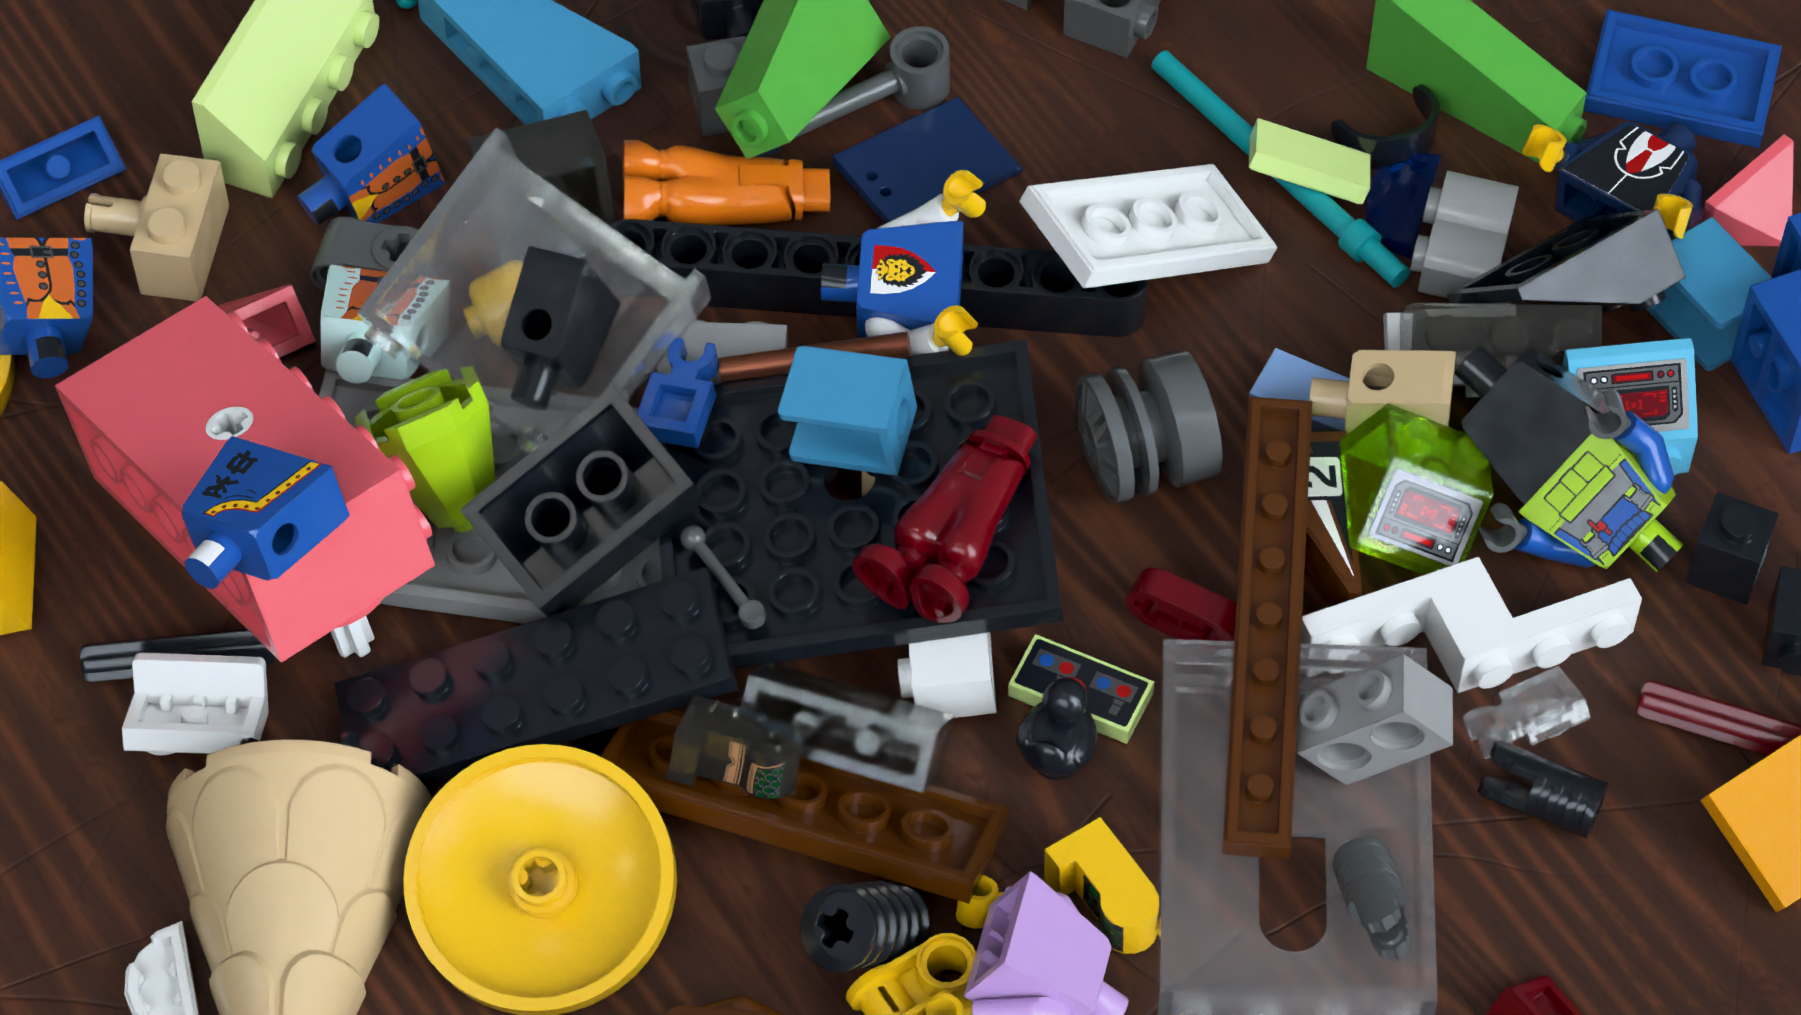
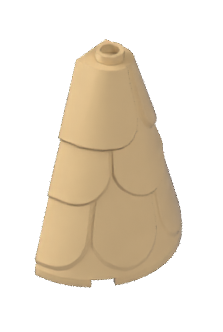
(292, 870)

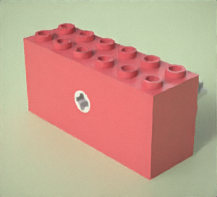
(166, 408)

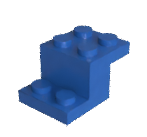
(1770, 341)

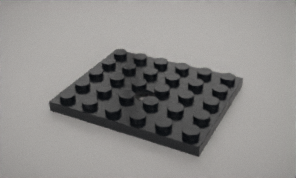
(797, 542)

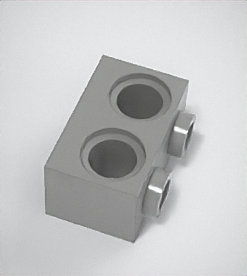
(1375, 720)

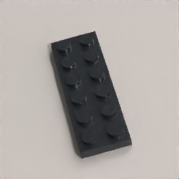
(544, 680)

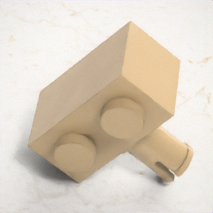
(171, 227)

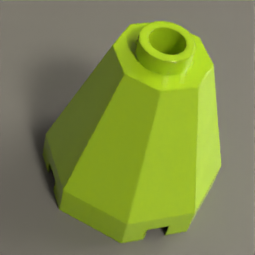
(441, 437)

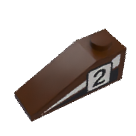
(1328, 558)

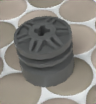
(1150, 426)

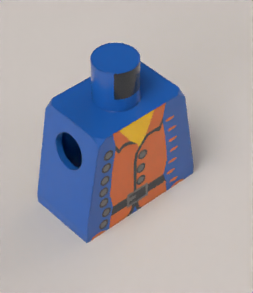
(372, 162)
(45, 300)

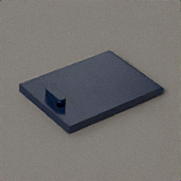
(920, 155)

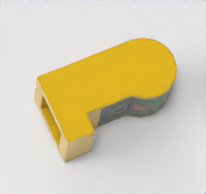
(1108, 883)

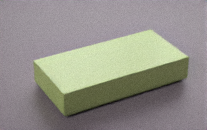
(1309, 161)

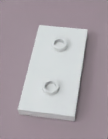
(1147, 225)

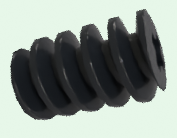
(863, 924)

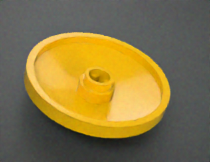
(540, 880)

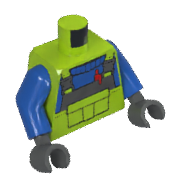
(1598, 498)

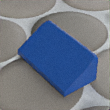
(58, 168)

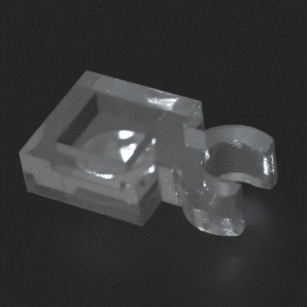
(1531, 709)

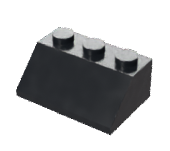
(582, 504)

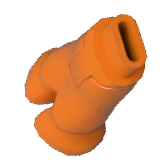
(718, 188)

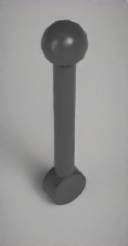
(750, 611)

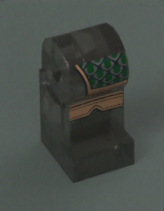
(736, 749)

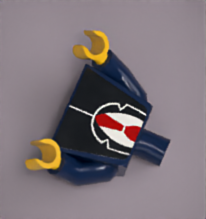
(1623, 173)

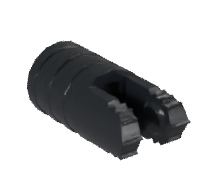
(1558, 792)

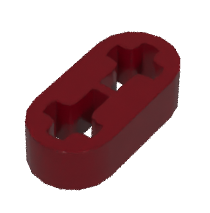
(1181, 607)

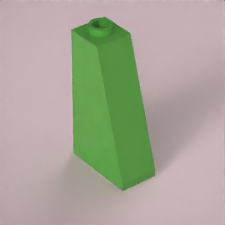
(794, 66)
(1473, 69)

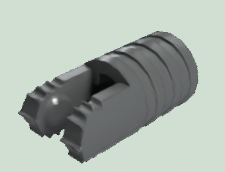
(1374, 894)

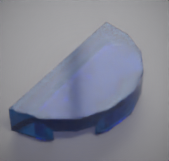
(1399, 200)

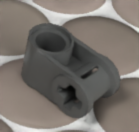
(358, 245)

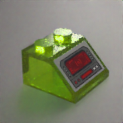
(1413, 490)

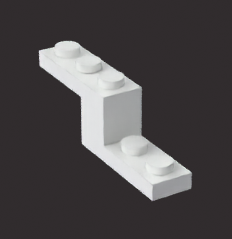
(1473, 626)

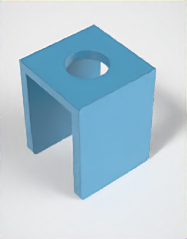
(1712, 295)
(848, 409)

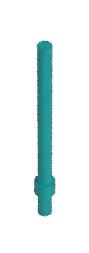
(1355, 236)

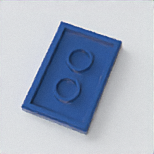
(1682, 75)

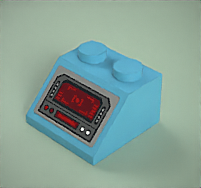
(1653, 383)

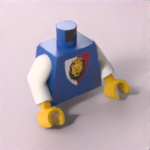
(913, 273)

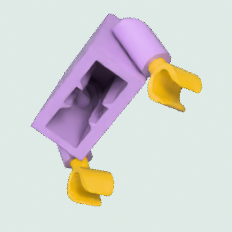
(1032, 956)

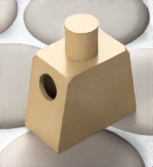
(1404, 378)

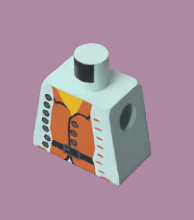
(343, 330)

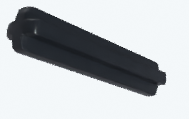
(115, 658)

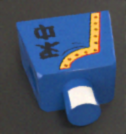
(259, 512)

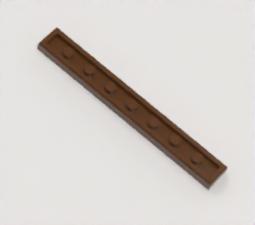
(1268, 630)

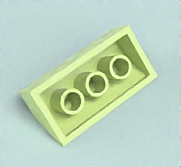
(277, 86)

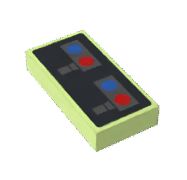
(1113, 694)

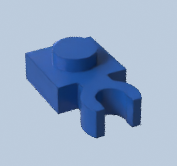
(680, 403)

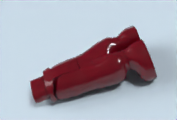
(950, 525)

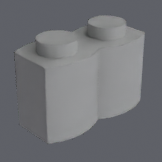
(1467, 233)

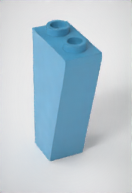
(537, 55)

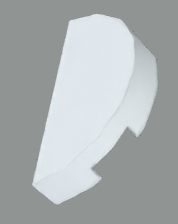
(162, 976)

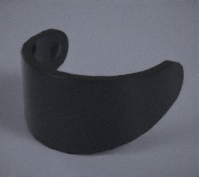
(1394, 148)

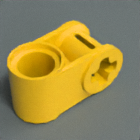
(908, 981)

